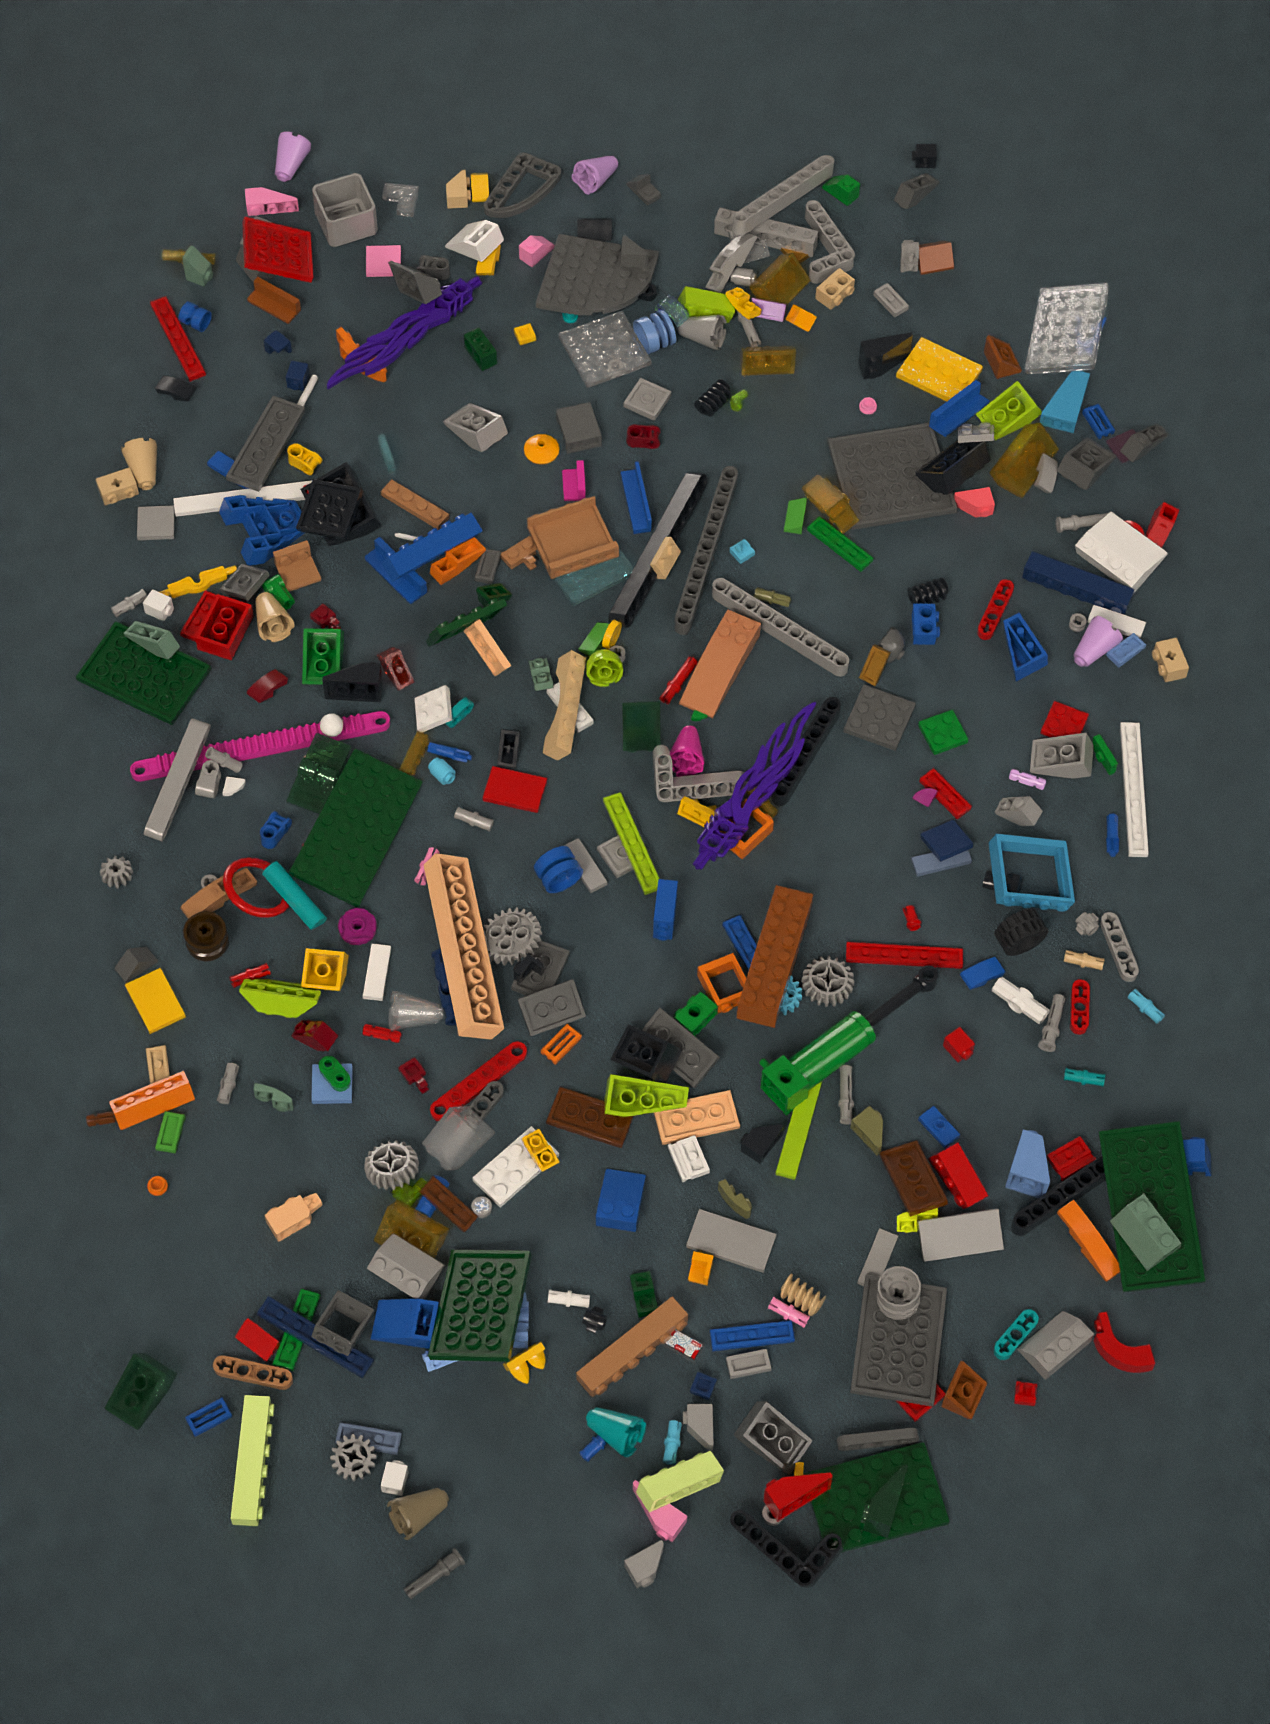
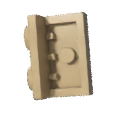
(665, 558)

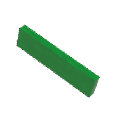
(840, 544)
(291, 1347)

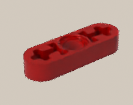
(1074, 1013)

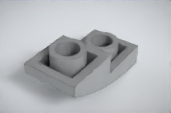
(1047, 473)

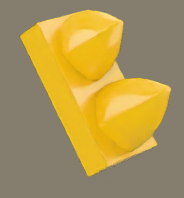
(694, 811)
(518, 1365)

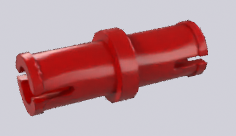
(254, 973)

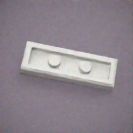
(1125, 624)
(377, 972)

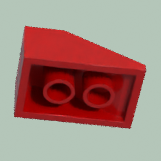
(793, 1492)

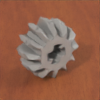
(110, 874)

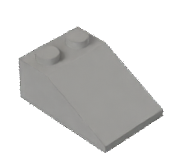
(477, 426)
(1063, 756)

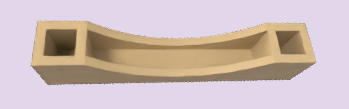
(561, 733)

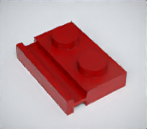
(1070, 1158)

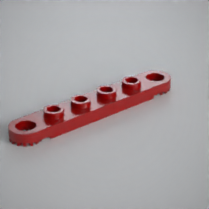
(478, 1080)

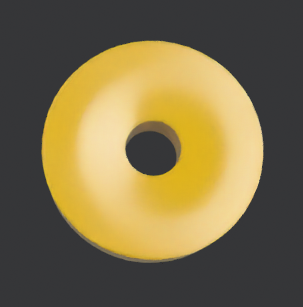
(611, 634)

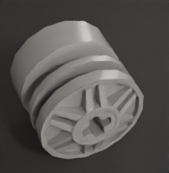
(902, 1283)

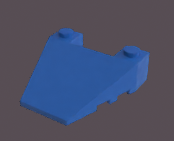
(267, 522)

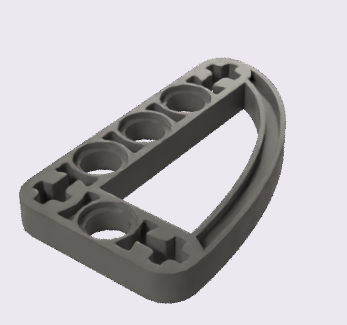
(527, 166)

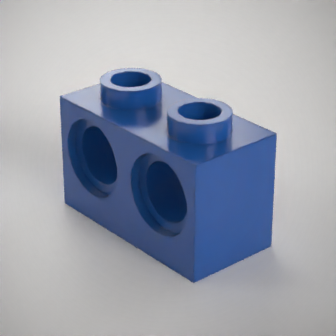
(922, 624)

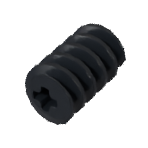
(713, 398)
(928, 591)

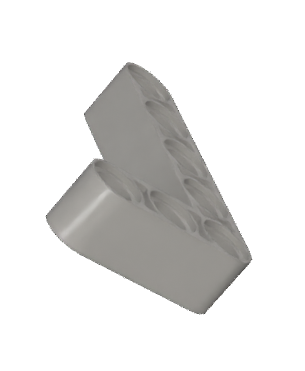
(840, 252)
(691, 782)

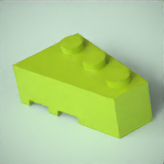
(706, 303)

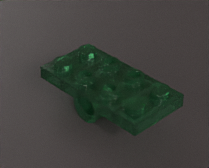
(318, 773)

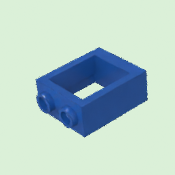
(665, 909)

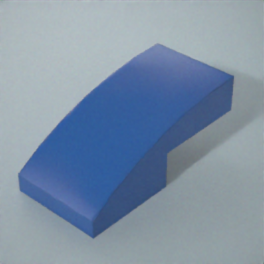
(982, 972)

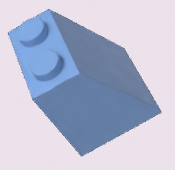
(1029, 1168)

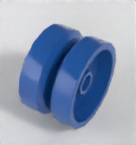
(558, 869)

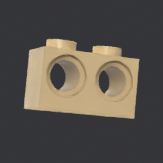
(835, 289)

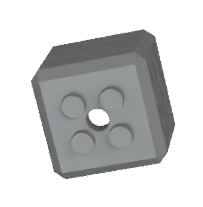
(345, 209)

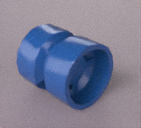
(194, 316)

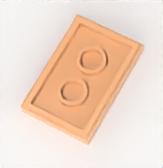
(487, 648)

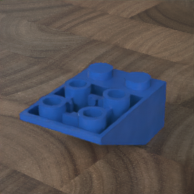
(405, 1321)

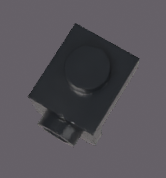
(523, 968)

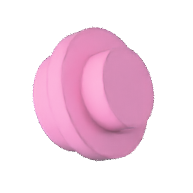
(868, 406)

